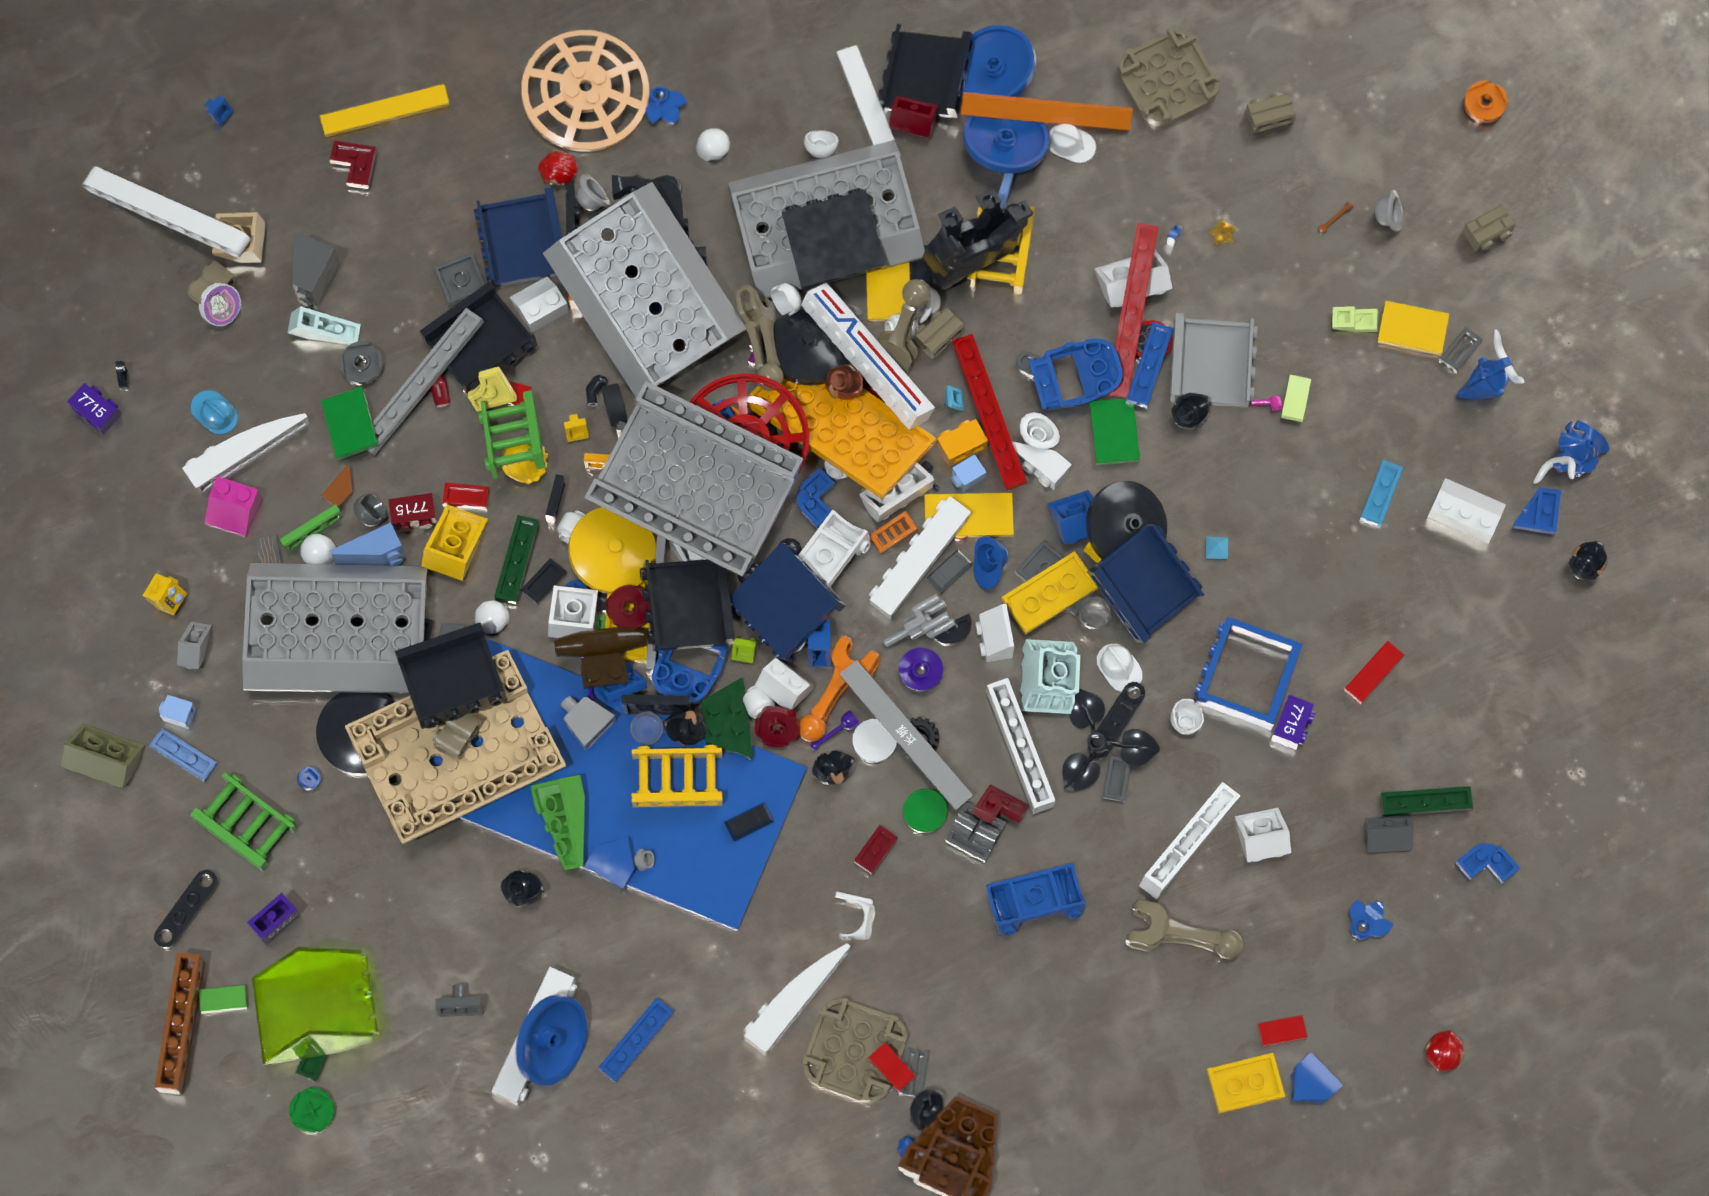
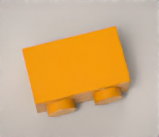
(962, 442)

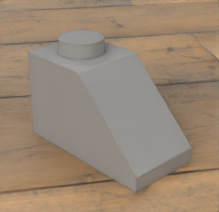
(193, 645)

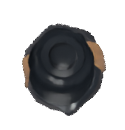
(1588, 560)
(685, 727)
(833, 767)

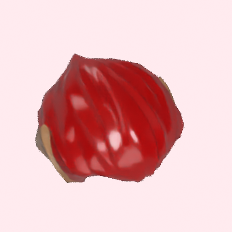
(558, 168)
(1445, 1051)

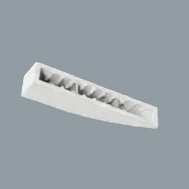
(240, 450)
(1189, 841)
(791, 1001)

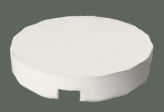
(873, 742)

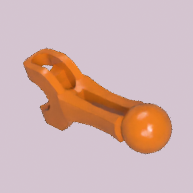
(813, 725)

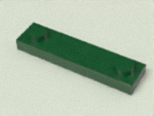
(516, 559)
(1426, 801)

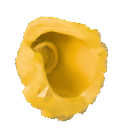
(525, 470)

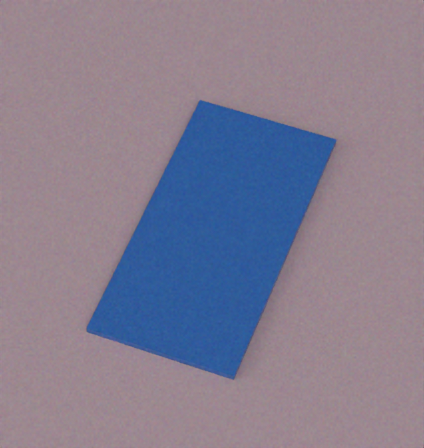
(692, 849)

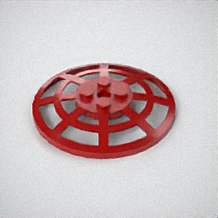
(752, 423)

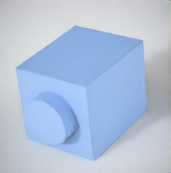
(968, 473)
(177, 711)

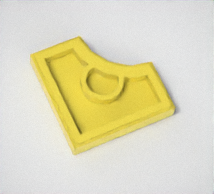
(492, 389)

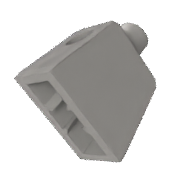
(586, 720)

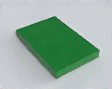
(349, 423)
(1114, 432)

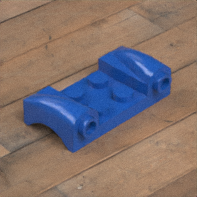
(1035, 897)

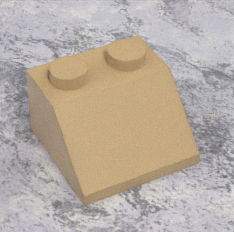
(250, 224)

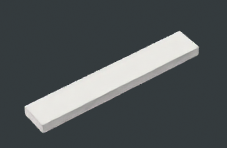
(865, 95)

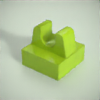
(743, 650)

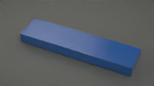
(1149, 365)
(636, 1040)

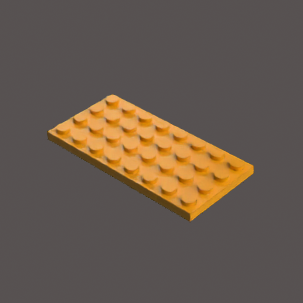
(853, 435)

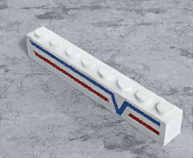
(867, 356)

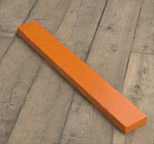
(1046, 111)

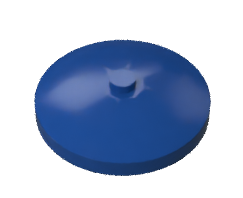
(1000, 62)
(1005, 143)
(551, 1039)

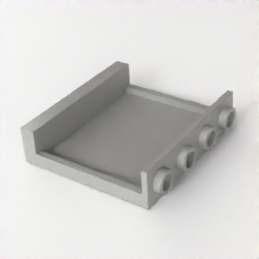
(1213, 360)

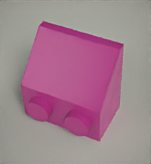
(232, 506)

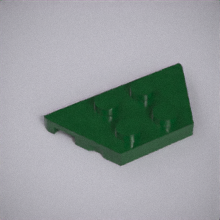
(728, 720)

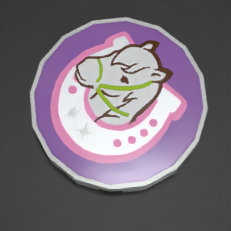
(219, 304)

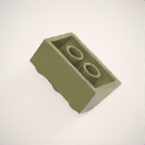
(101, 755)

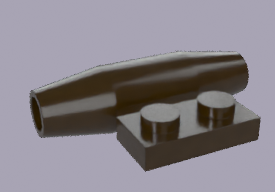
(601, 653)

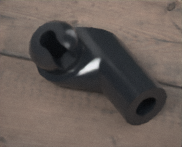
(591, 389)

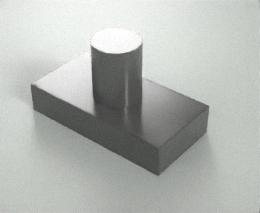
(459, 1003)

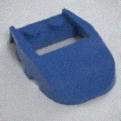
(1097, 369)
(679, 680)

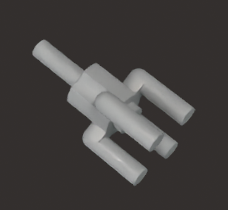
(922, 622)

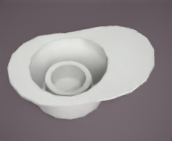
(1071, 143)
(1118, 666)

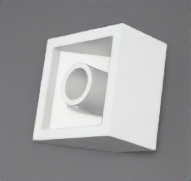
(540, 304)
(571, 611)
(995, 634)
(783, 684)
(1263, 835)

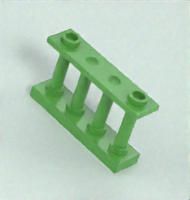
(531, 438)
(241, 843)

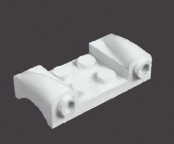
(834, 547)

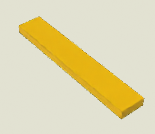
(384, 110)

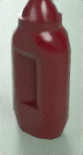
(440, 392)

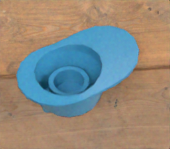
(214, 412)

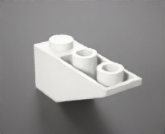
(1044, 463)

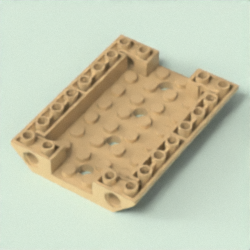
(431, 796)

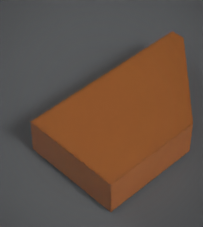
(340, 489)

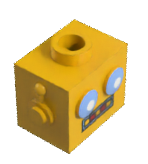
(165, 593)

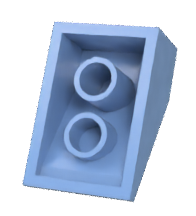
(373, 548)

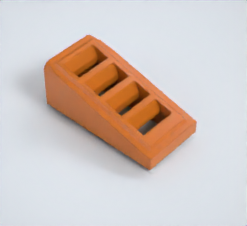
(897, 538)

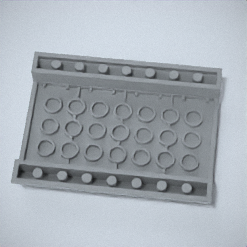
(696, 479)

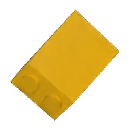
(453, 542)

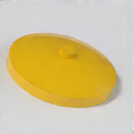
(609, 550)

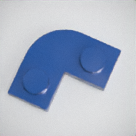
(809, 497)
(1488, 856)

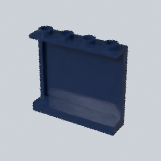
(517, 236)
(1145, 581)
(784, 601)

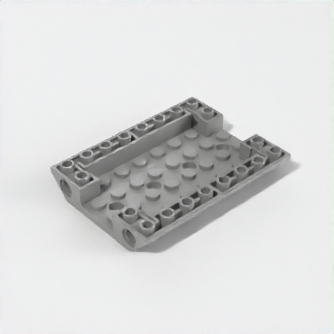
(764, 196)
(667, 274)
(332, 652)

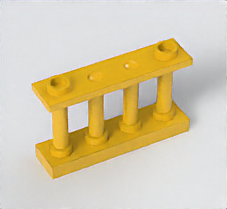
(1019, 260)
(666, 796)

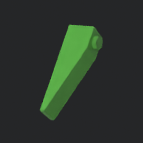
(563, 810)

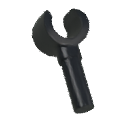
(928, 467)

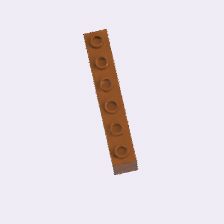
(179, 1023)

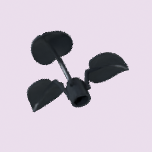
(1080, 771)

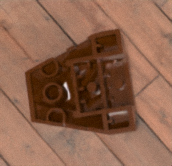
(954, 1151)

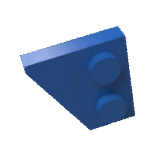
(1541, 512)

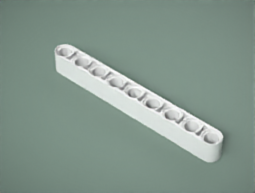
(166, 212)

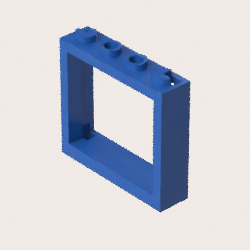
(1234, 709)

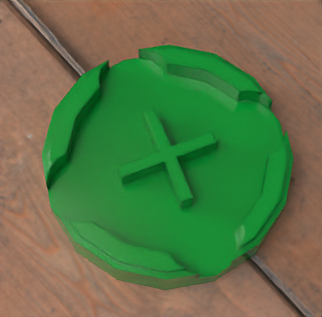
(925, 811)
(312, 1110)

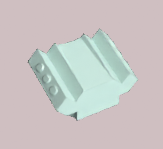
(1049, 676)

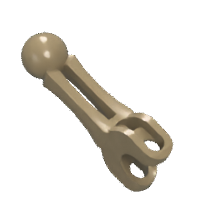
(758, 320)
(899, 342)
(1165, 930)

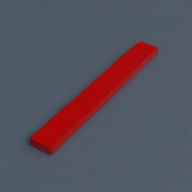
(1134, 303)
(989, 412)

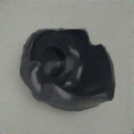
(1190, 410)
(521, 888)
(926, 1108)

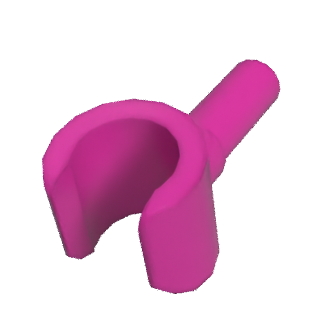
(1274, 401)

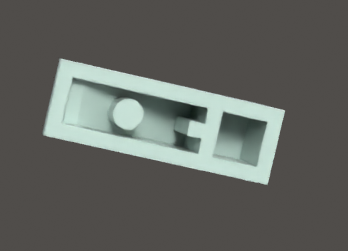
(322, 327)

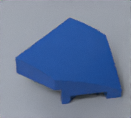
(635, 683)
(613, 861)
(1313, 1081)

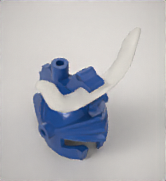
(1490, 375)
(1578, 451)

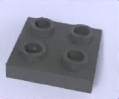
(974, 834)

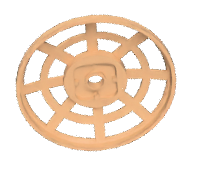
(584, 101)

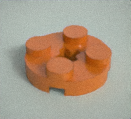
(1489, 91)

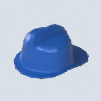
(988, 561)

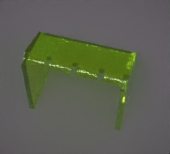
(314, 1004)

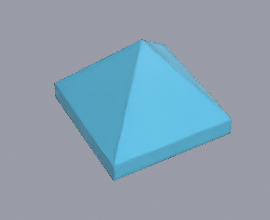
(954, 398)
(1216, 548)

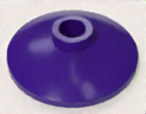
(924, 659)

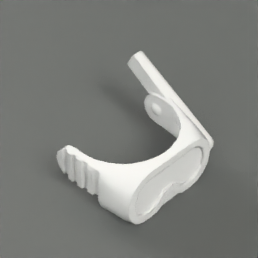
(869, 912)

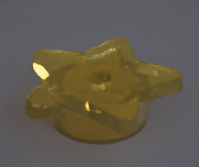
(1220, 238)

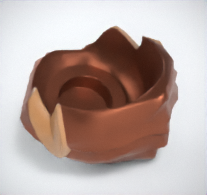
(844, 382)

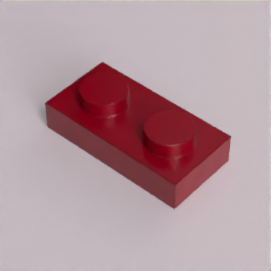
(875, 849)

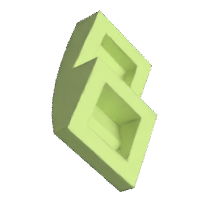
(1355, 319)
(1296, 398)

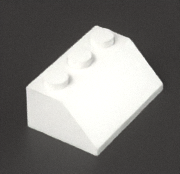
(1114, 278)
(910, 487)
(1467, 510)

